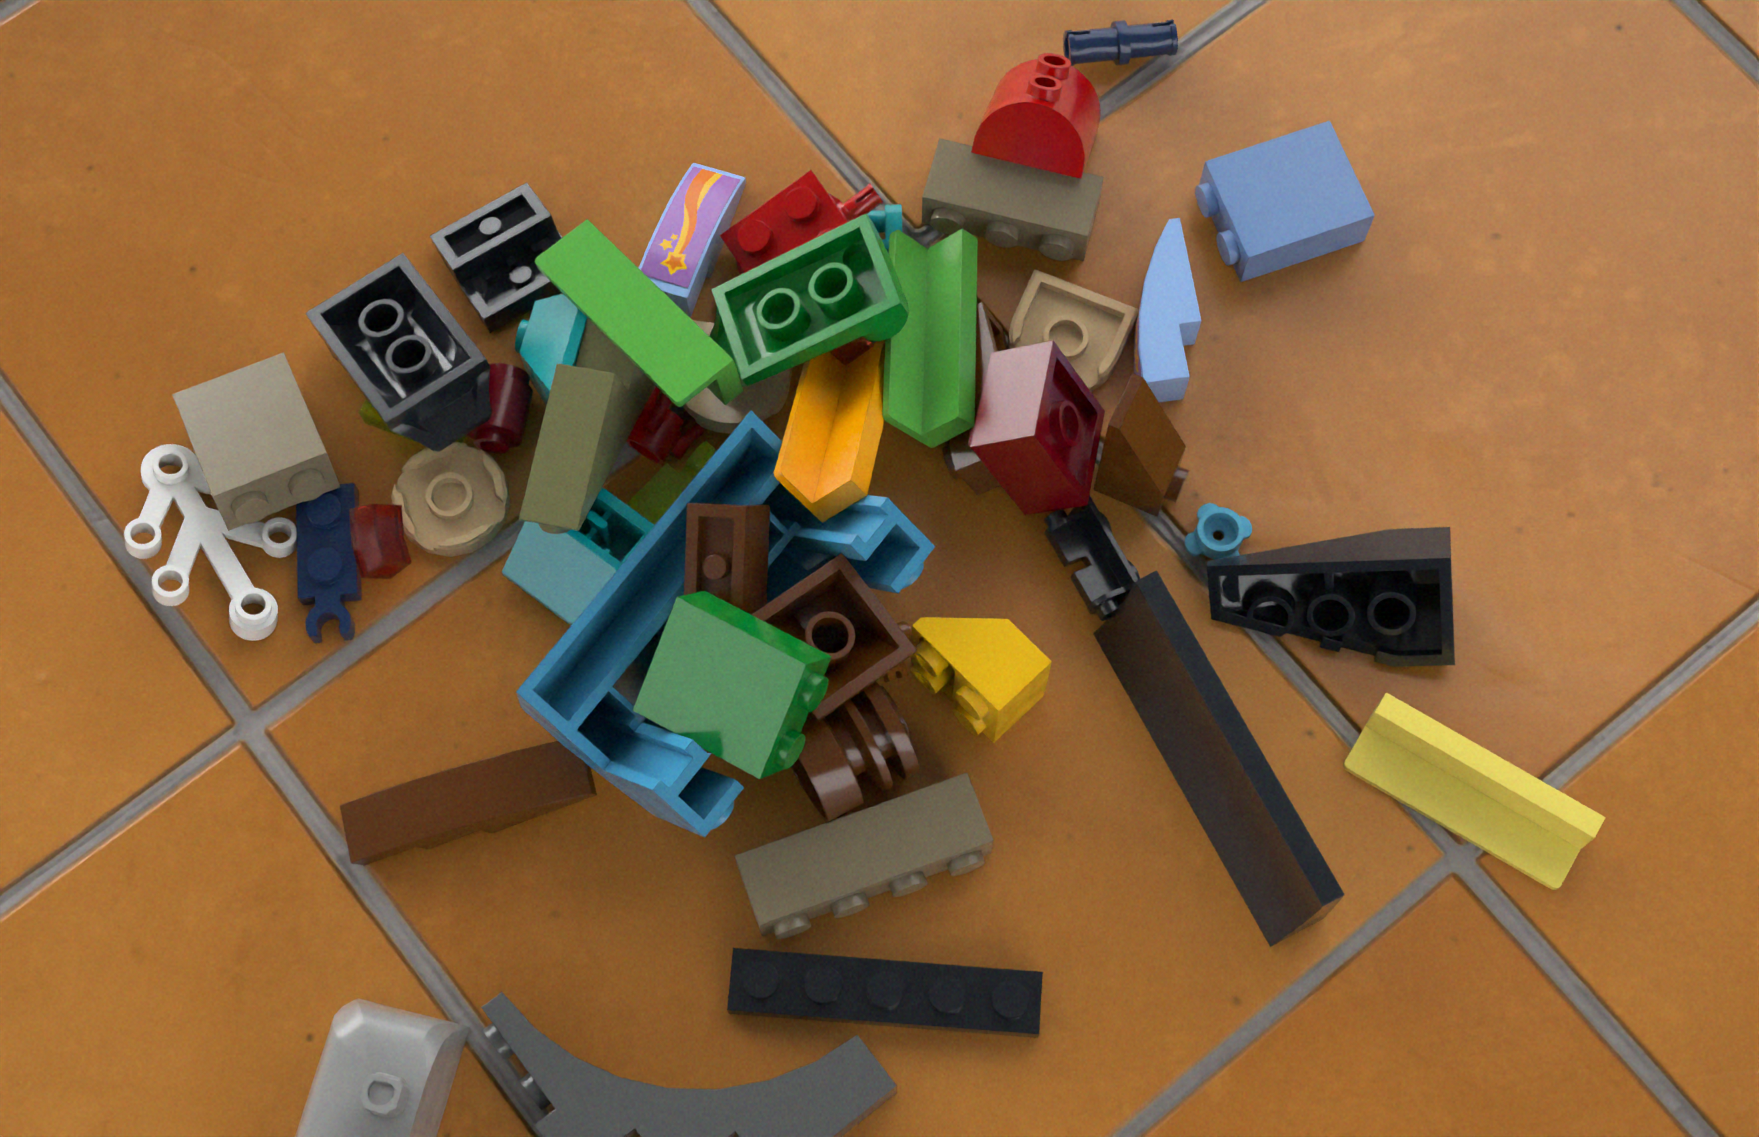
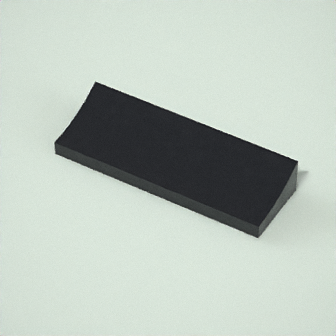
(1217, 763)

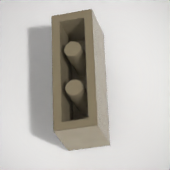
(1010, 202)

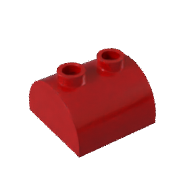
(1041, 117)

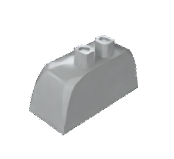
(382, 1074)

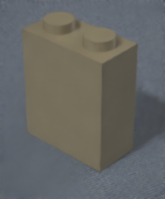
(256, 441)

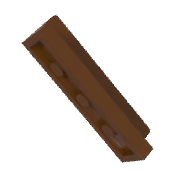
(728, 553)

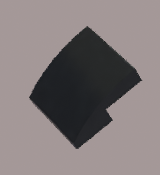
(496, 253)

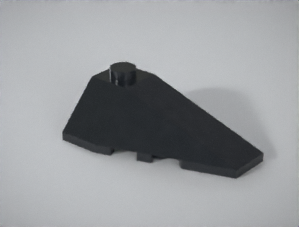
(1357, 592)

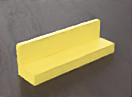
(1472, 792)

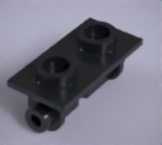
(1089, 538)

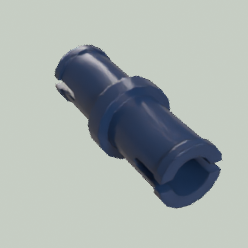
(1120, 42)

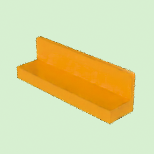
(833, 432)

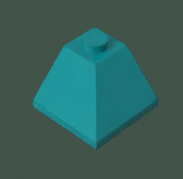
(550, 338)

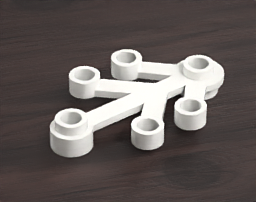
(206, 529)

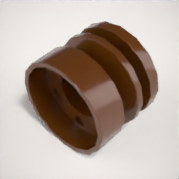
(853, 742)

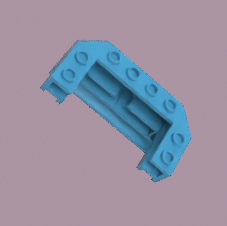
(597, 668)

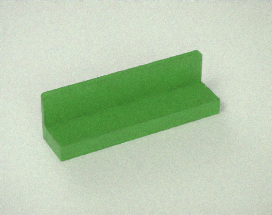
(638, 317)
(934, 354)

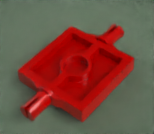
(792, 219)

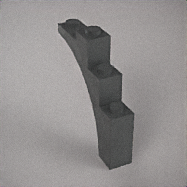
(590, 1102)

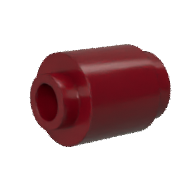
(509, 404)

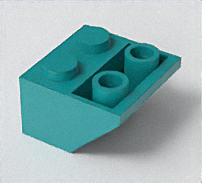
(574, 566)

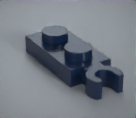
(327, 561)

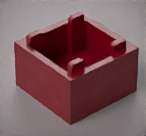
(1038, 428)

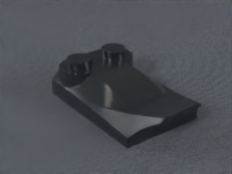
(407, 355)

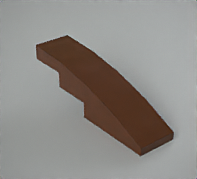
(465, 800)

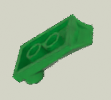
(810, 302)

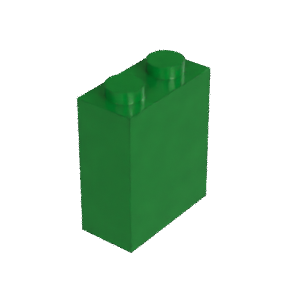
(733, 684)

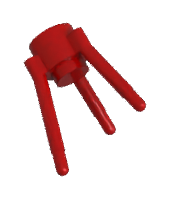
(658, 431)

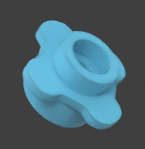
(1217, 519)

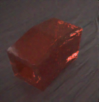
(379, 540)

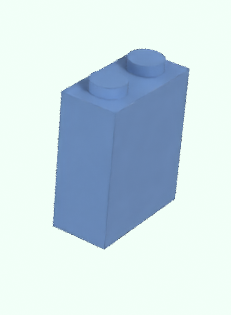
(1284, 201)

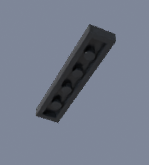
(885, 992)

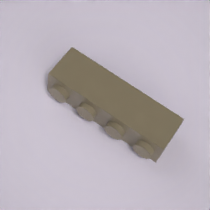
(865, 856)

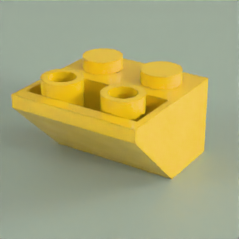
(981, 668)

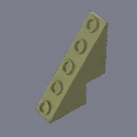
(583, 432)

